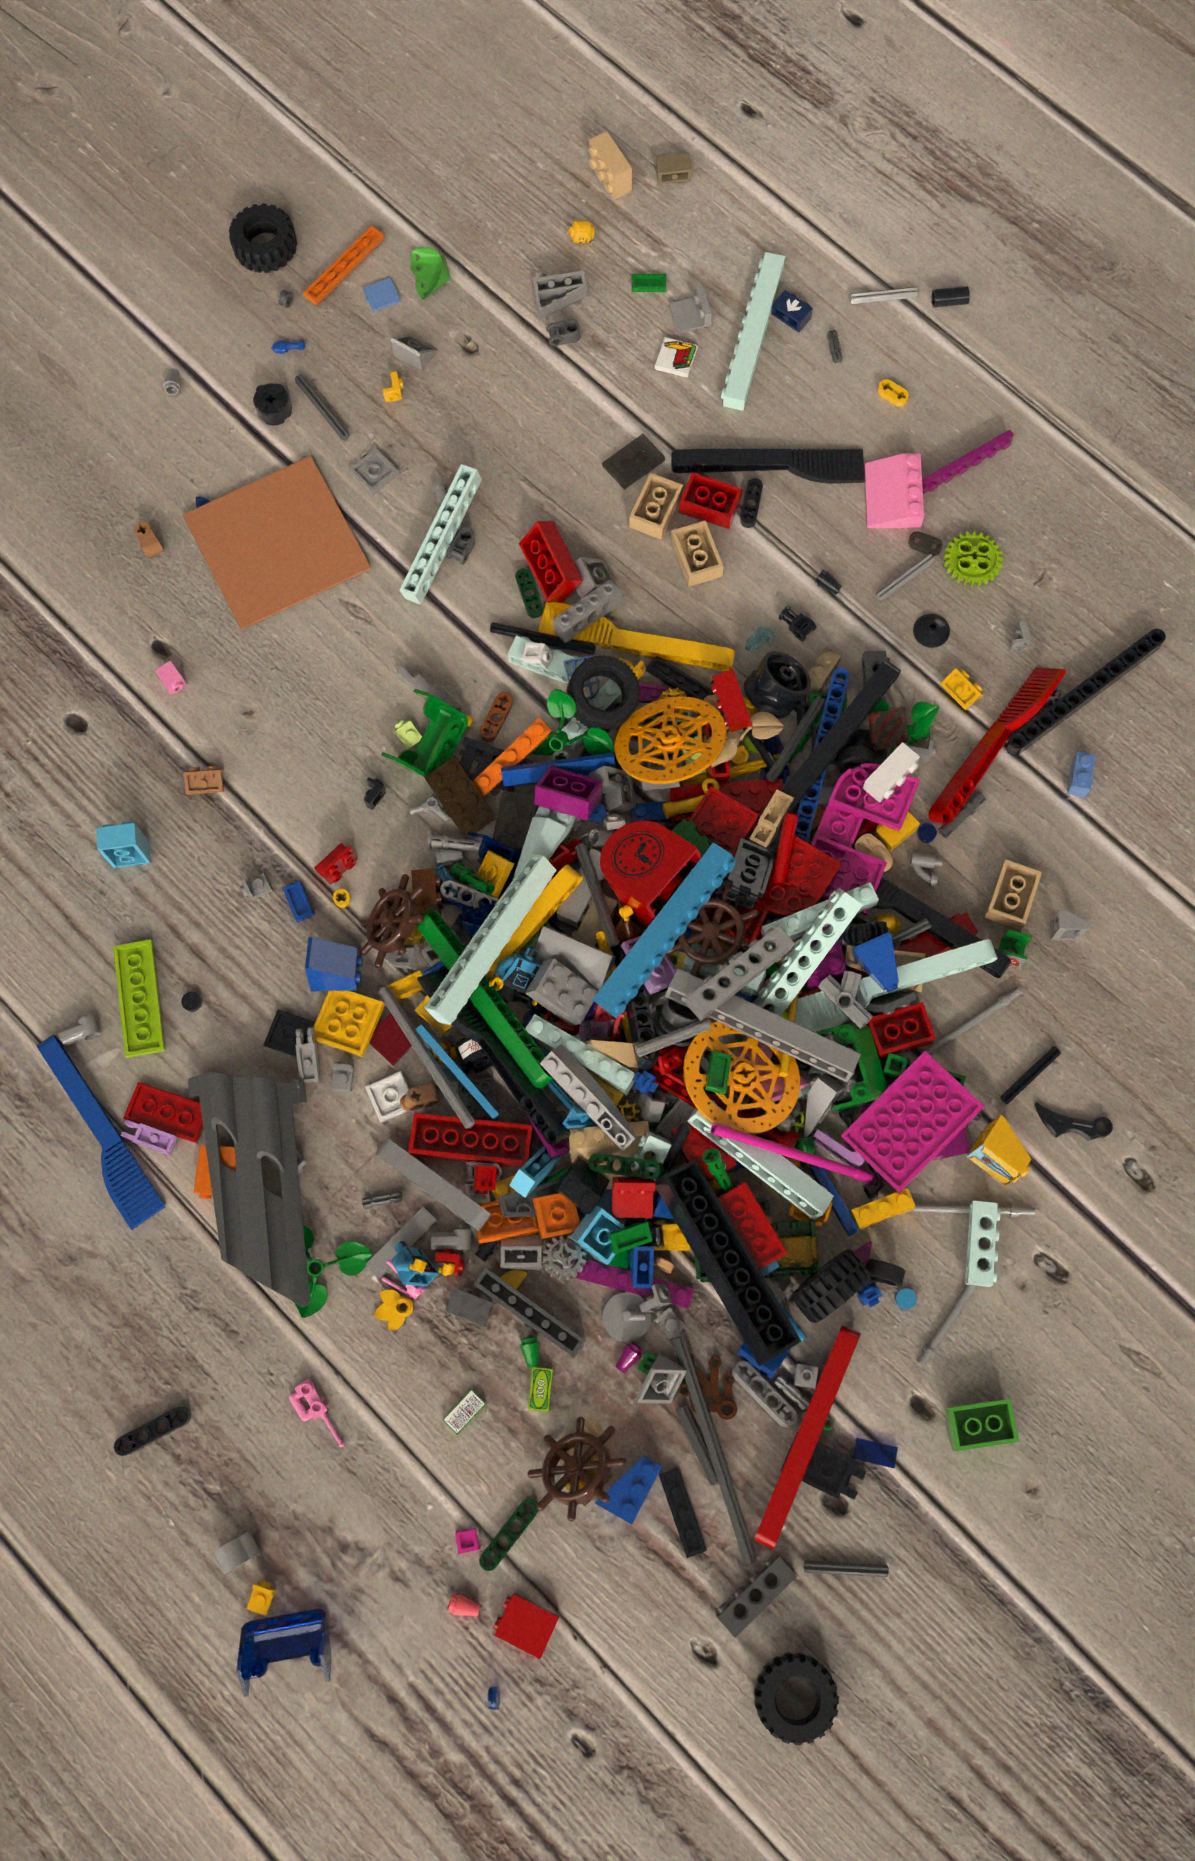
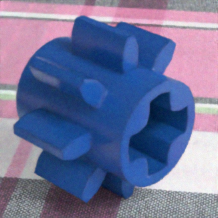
(645, 1081)
(869, 1294)

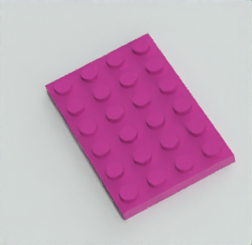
(912, 1121)

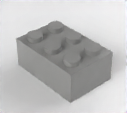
(561, 992)

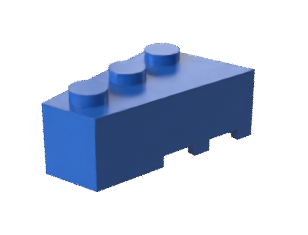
(631, 1490)

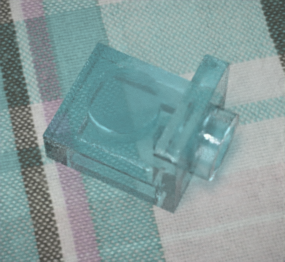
(758, 637)

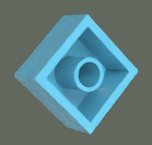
(593, 1234)

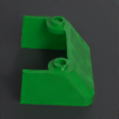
(438, 739)
(874, 1081)

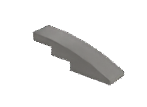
(420, 683)

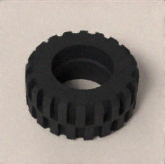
(261, 220)
(831, 1286)
(826, 1703)

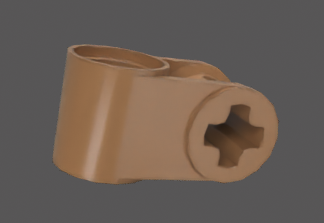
(147, 539)
(420, 1097)

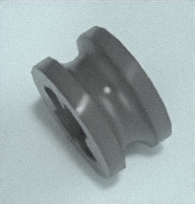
(285, 298)

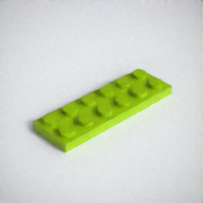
(139, 998)

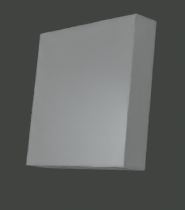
(374, 471)

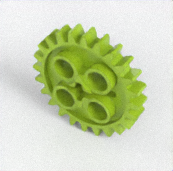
(973, 558)

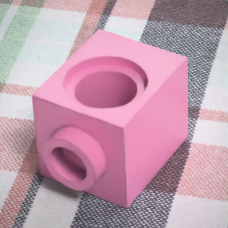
(170, 677)

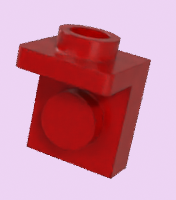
(484, 1179)

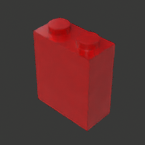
(525, 1625)

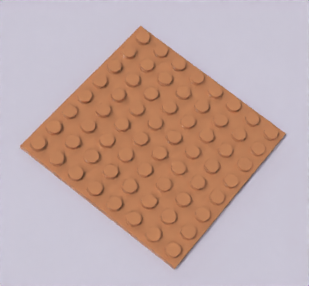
(276, 542)

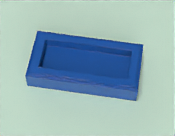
(298, 901)

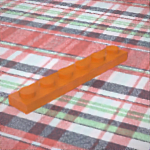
(343, 265)
(512, 756)

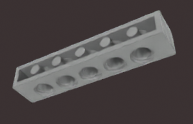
(703, 1007)

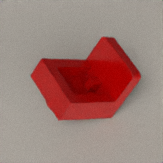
(448, 1256)

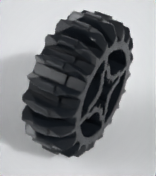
(862, 932)

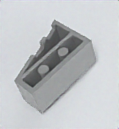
(558, 291)

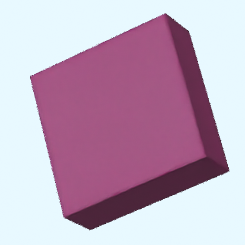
(467, 1540)

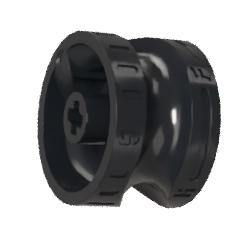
(777, 684)

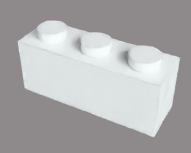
(891, 773)

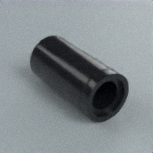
(950, 296)

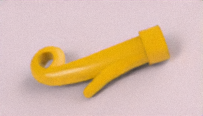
(689, 805)

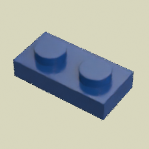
(650, 811)

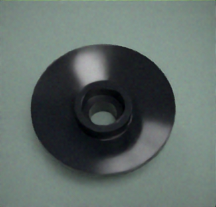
(927, 636)

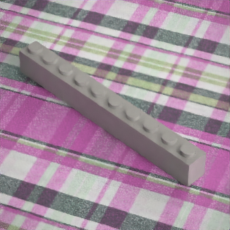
(772, 1029)

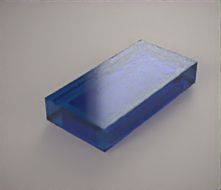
(875, 1453)

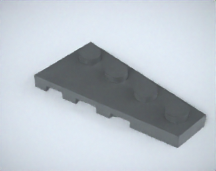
(518, 1206)

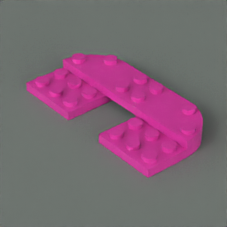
(842, 822)

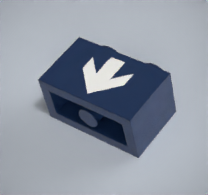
(792, 311)

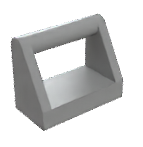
(1068, 926)

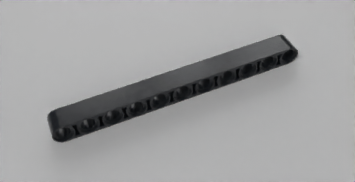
(1091, 685)
(841, 733)

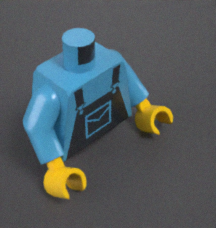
(517, 971)
(415, 1267)

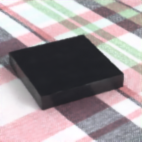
(283, 1032)

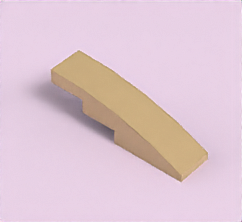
(771, 819)

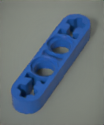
(837, 1204)

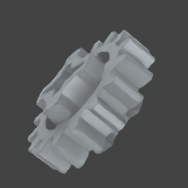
(556, 1259)

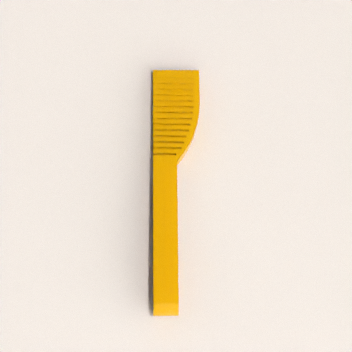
(606, 635)
(543, 908)

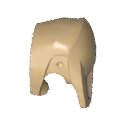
(872, 846)

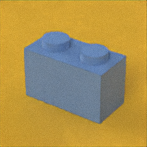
(1081, 774)

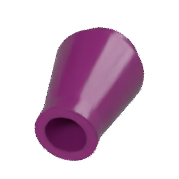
(629, 1356)

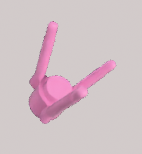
(413, 1291)

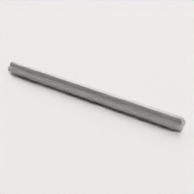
(426, 1057)

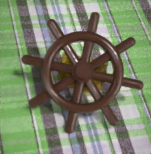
(396, 919)
(714, 935)
(583, 1474)

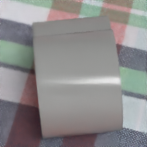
(236, 1553)

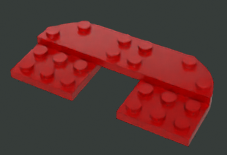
(808, 870)

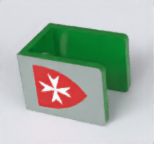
(1018, 942)

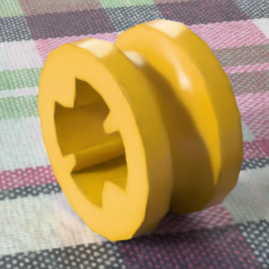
(342, 892)

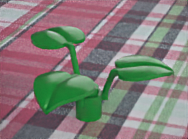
(562, 705)
(922, 716)
(351, 1260)

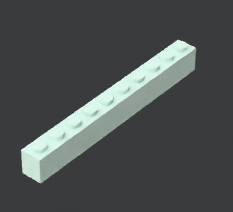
(754, 330)
(490, 939)

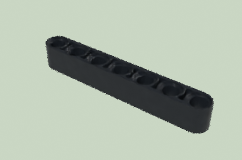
(642, 1014)

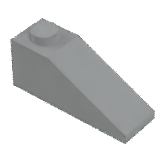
(820, 1101)

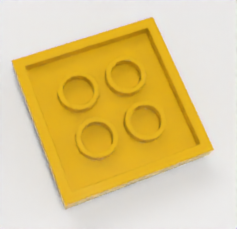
(348, 1021)

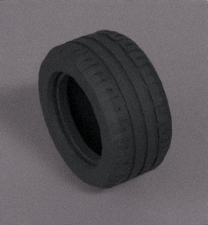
(616, 671)

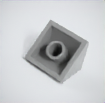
(412, 351)
(661, 1381)

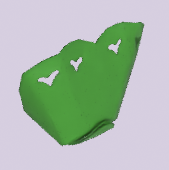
(433, 270)

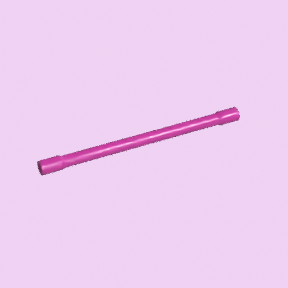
(730, 1133)

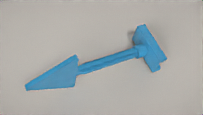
(577, 1116)

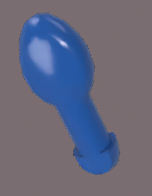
(282, 346)

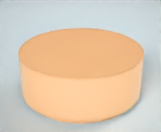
(663, 1264)

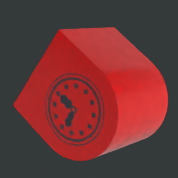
(646, 867)

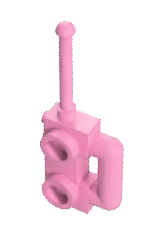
(317, 1406)

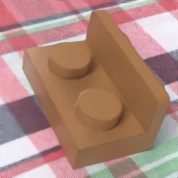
(203, 781)

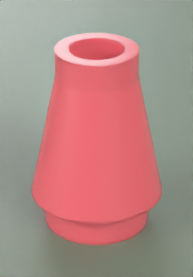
(463, 1606)

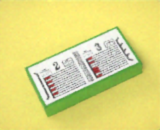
(464, 1411)

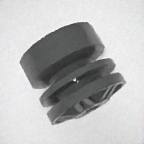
(673, 1018)

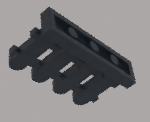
(488, 754)

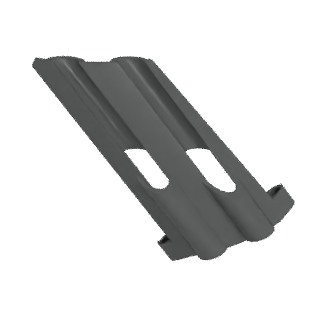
(253, 1225)

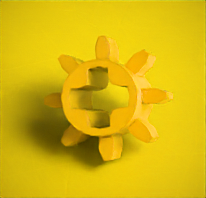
(628, 1107)

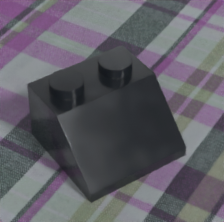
(582, 1185)

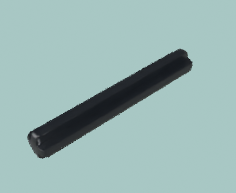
(1030, 1075)

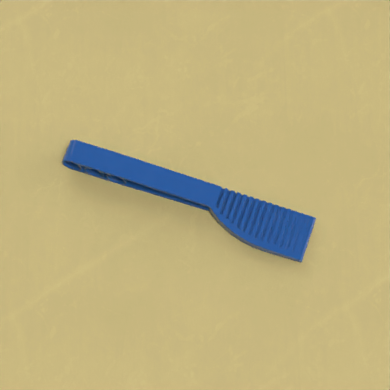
(121, 1172)

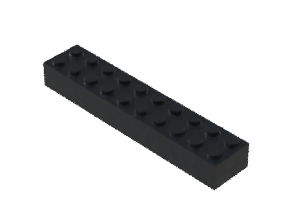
(727, 1262)

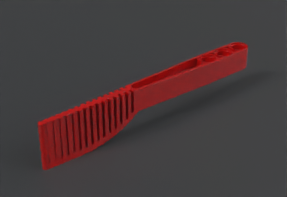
(1021, 709)

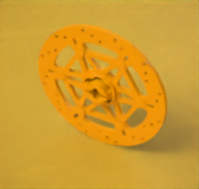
(670, 740)
(737, 1082)

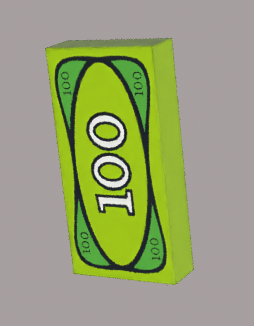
(540, 1389)

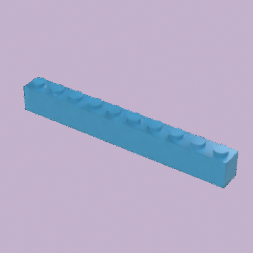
(665, 930)

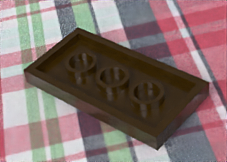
(460, 797)

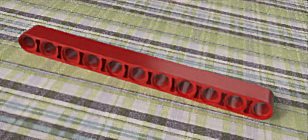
(807, 1437)

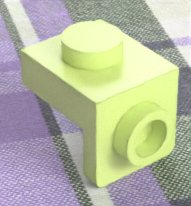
(407, 733)

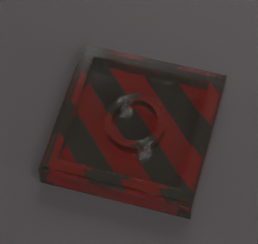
(888, 728)

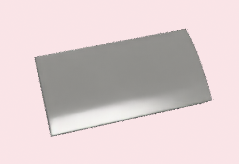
(581, 958)

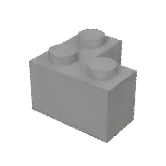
(617, 789)

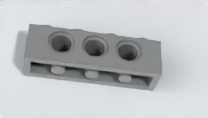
(587, 611)

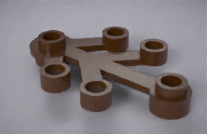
(710, 1389)

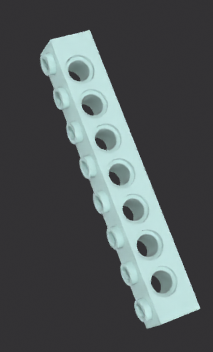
(440, 534)
(814, 955)

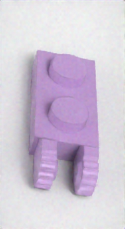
(151, 1138)
(837, 1149)

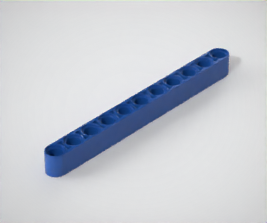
(827, 720)

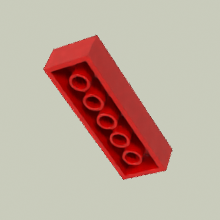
(751, 794)
(484, 1142)

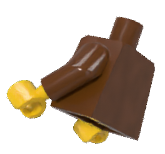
(623, 925)

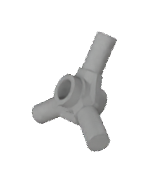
(431, 806)

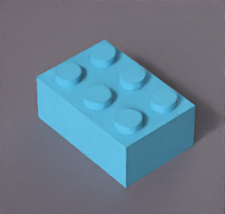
(123, 845)

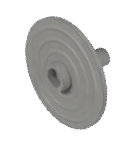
(624, 1317)

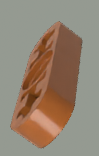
(488, 720)

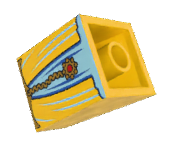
(1000, 1152)

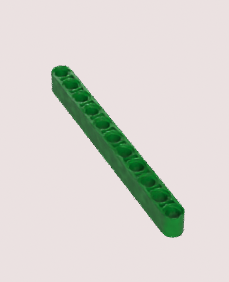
(488, 1002)

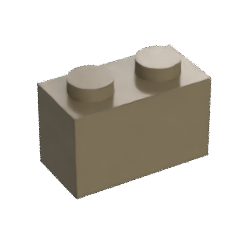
(673, 168)
(823, 669)

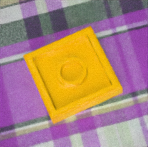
(495, 871)

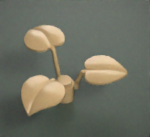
(764, 727)

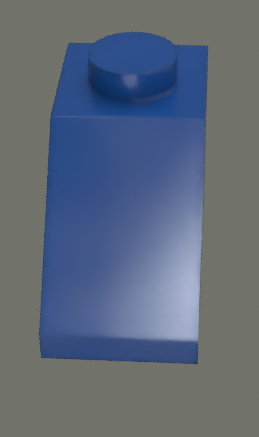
(641, 1266)

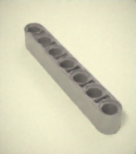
(433, 1184)

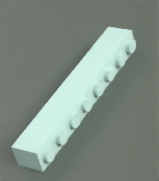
(771, 1168)

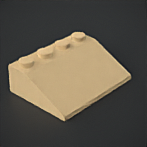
(593, 1140)

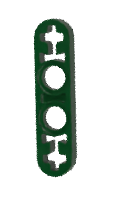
(625, 1168)
(511, 1536)

